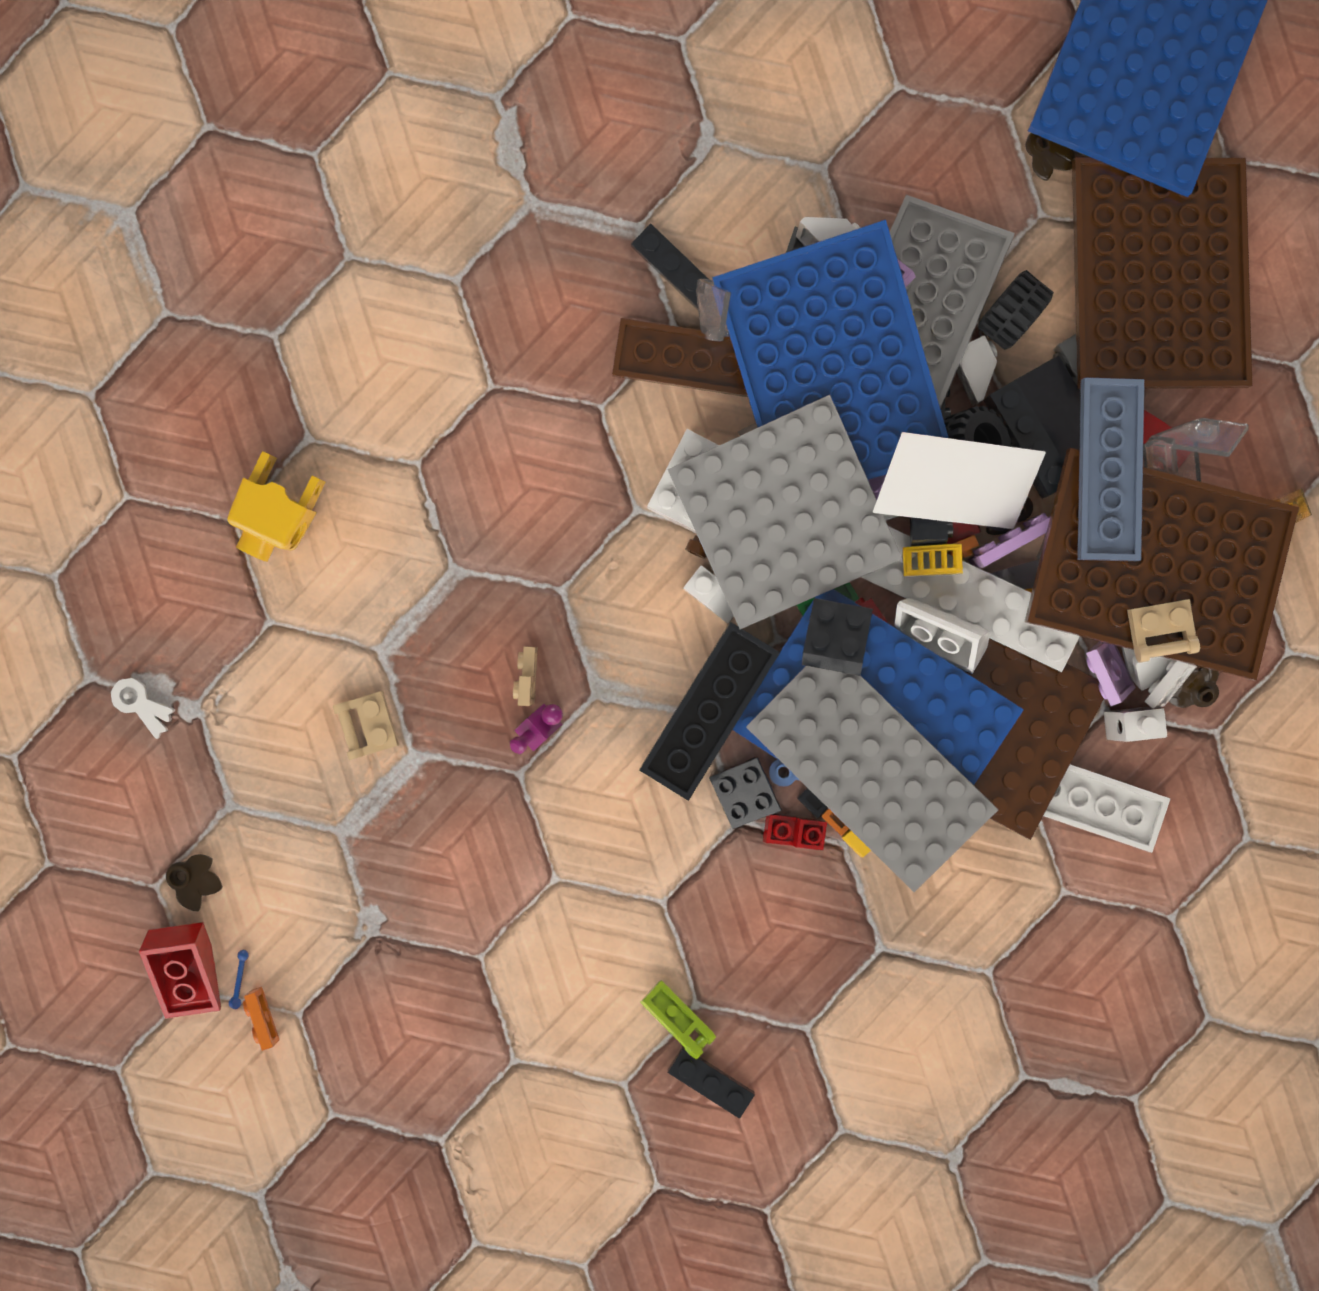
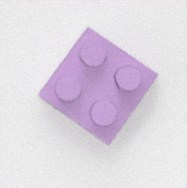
(1111, 672)

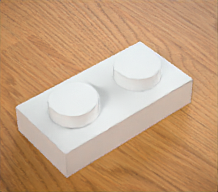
(1164, 689)

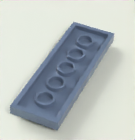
(1111, 469)

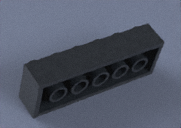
(709, 711)

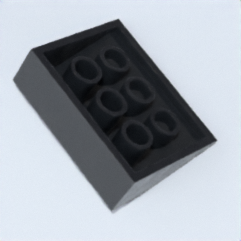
(1042, 416)

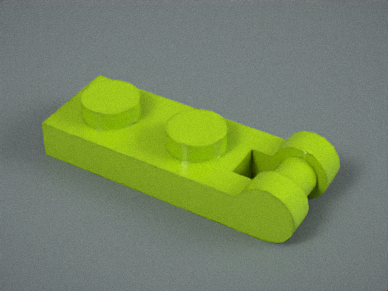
(677, 1018)

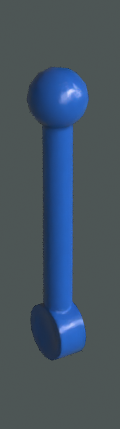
(235, 1002)

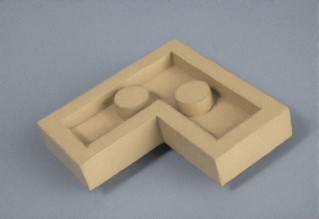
(525, 688)

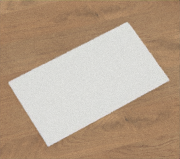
(958, 481)

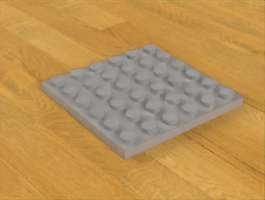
(785, 512)

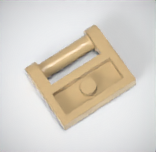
(1162, 620)
(375, 724)

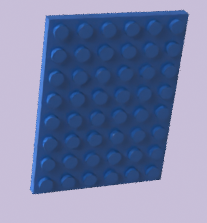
(1147, 83)
(837, 327)
(936, 697)

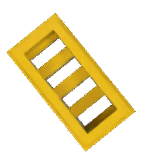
(957, 560)

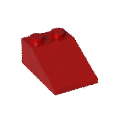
(181, 969)

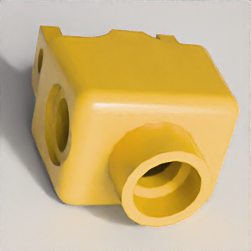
(268, 514)

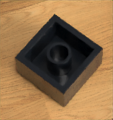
(837, 636)

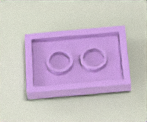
(1010, 541)

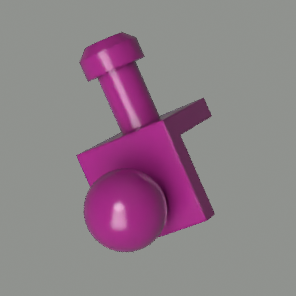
(537, 728)

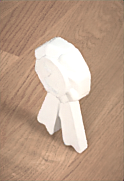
(131, 696)

